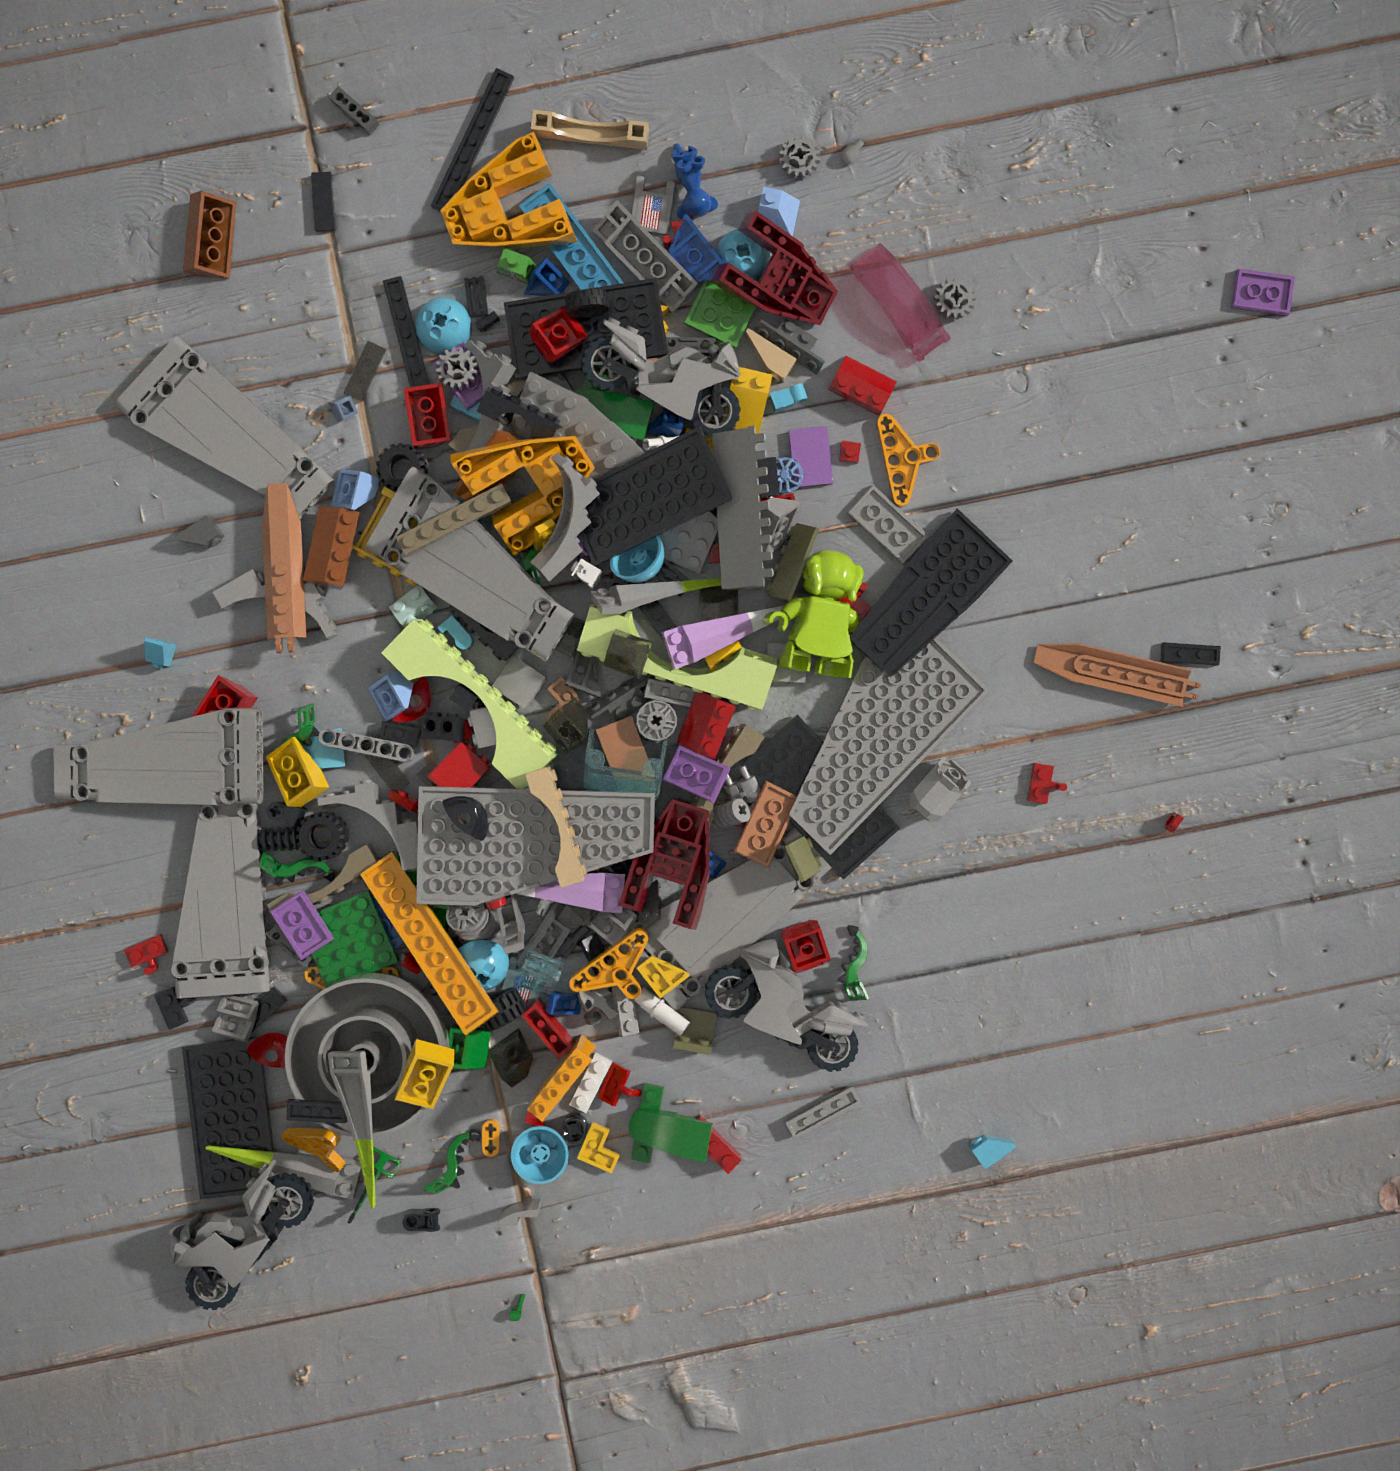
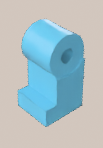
(787, 397)
(462, 637)

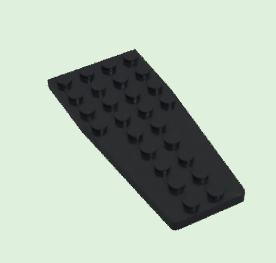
(929, 593)

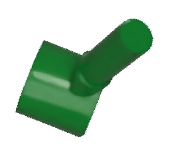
(515, 1315)

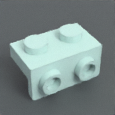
(412, 606)

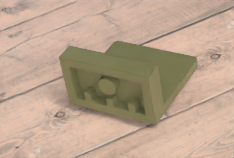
(699, 1033)

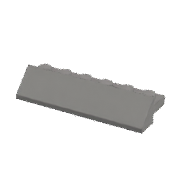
(645, 255)

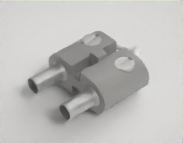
(745, 789)

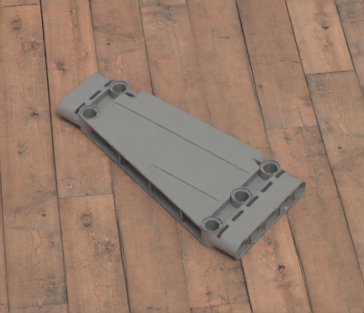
(469, 569)
(223, 908)
(734, 915)

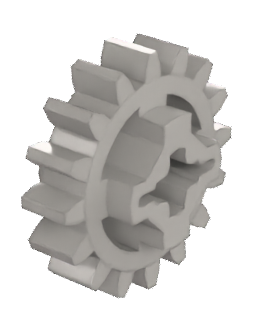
(792, 158)
(963, 297)
(457, 359)

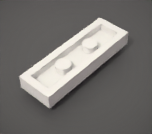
(590, 1082)

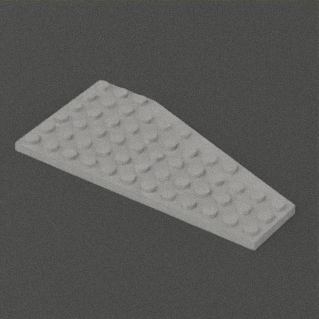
(607, 449)
(880, 738)
(522, 840)

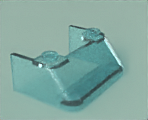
(604, 778)

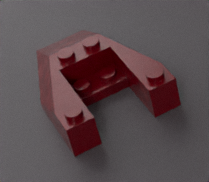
(790, 282)
(678, 856)

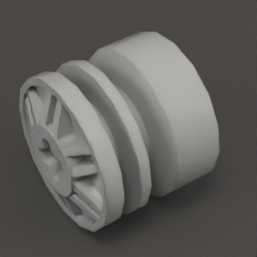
(645, 719)
(471, 922)

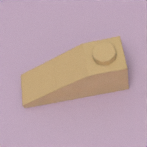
(772, 357)

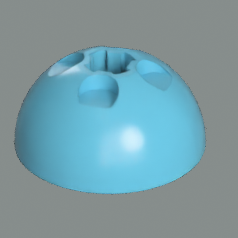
(751, 265)
(447, 332)
(639, 562)
(486, 961)
(539, 1165)

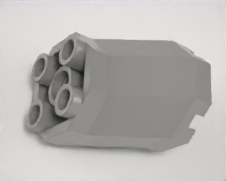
(939, 789)

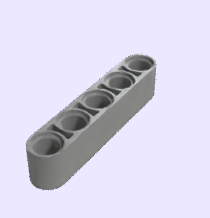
(356, 746)

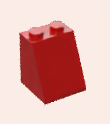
(461, 767)

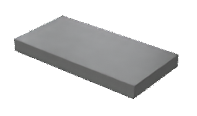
(887, 524)

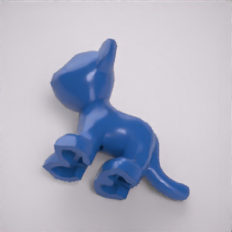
(688, 172)

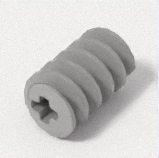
(730, 814)

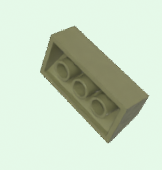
(792, 563)

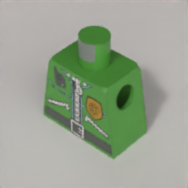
(515, 266)

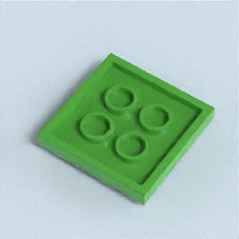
(719, 314)

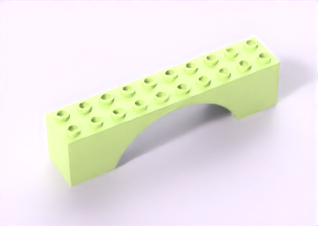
(424, 652)
(740, 679)

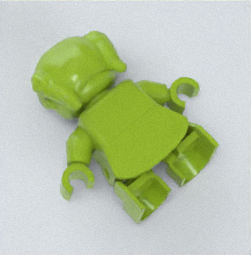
(820, 619)

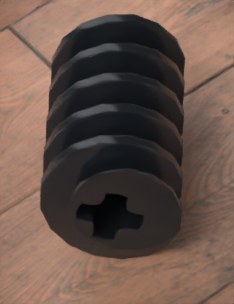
(277, 839)

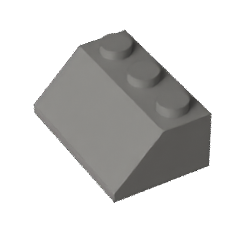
(781, 516)

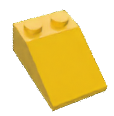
(752, 393)
(296, 773)
(425, 1074)

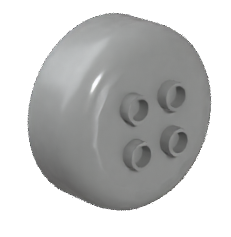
(367, 1015)

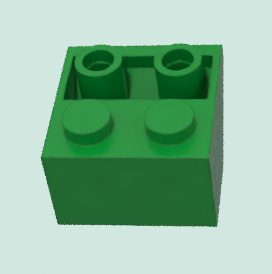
(469, 1049)

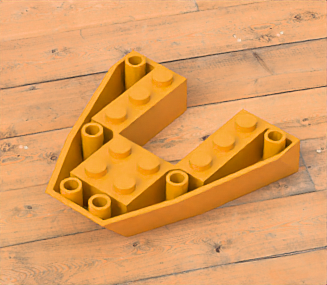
(476, 213)
(491, 463)

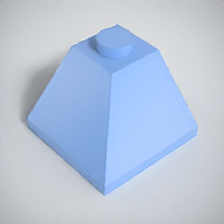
(779, 208)
(354, 489)
(392, 694)

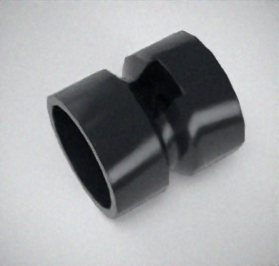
(574, 1128)

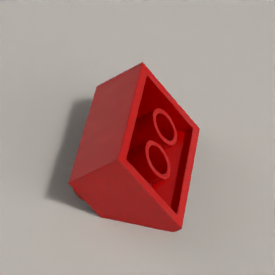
(862, 385)
(427, 416)
(225, 695)
(706, 724)

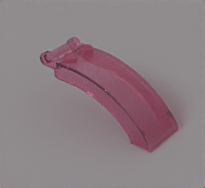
(900, 300)

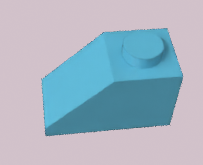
(158, 652)
(990, 1149)

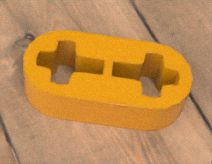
(495, 1137)

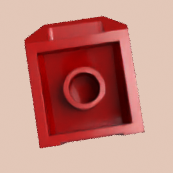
(557, 334)
(806, 946)

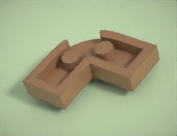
(562, 694)

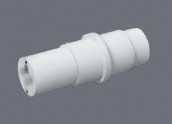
(662, 1011)

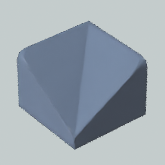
(343, 407)

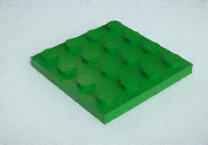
(359, 941)

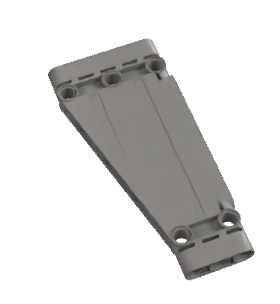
(219, 425)
(169, 763)

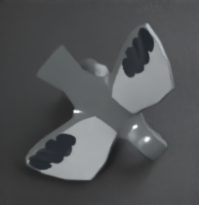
(595, 1003)

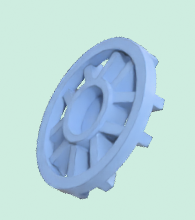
(786, 475)

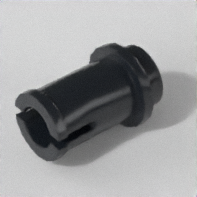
(487, 321)

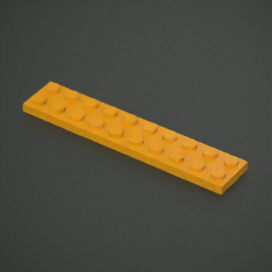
(429, 944)

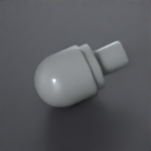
(851, 152)

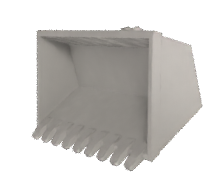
(740, 518)

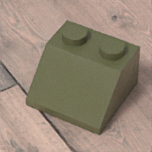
(801, 858)

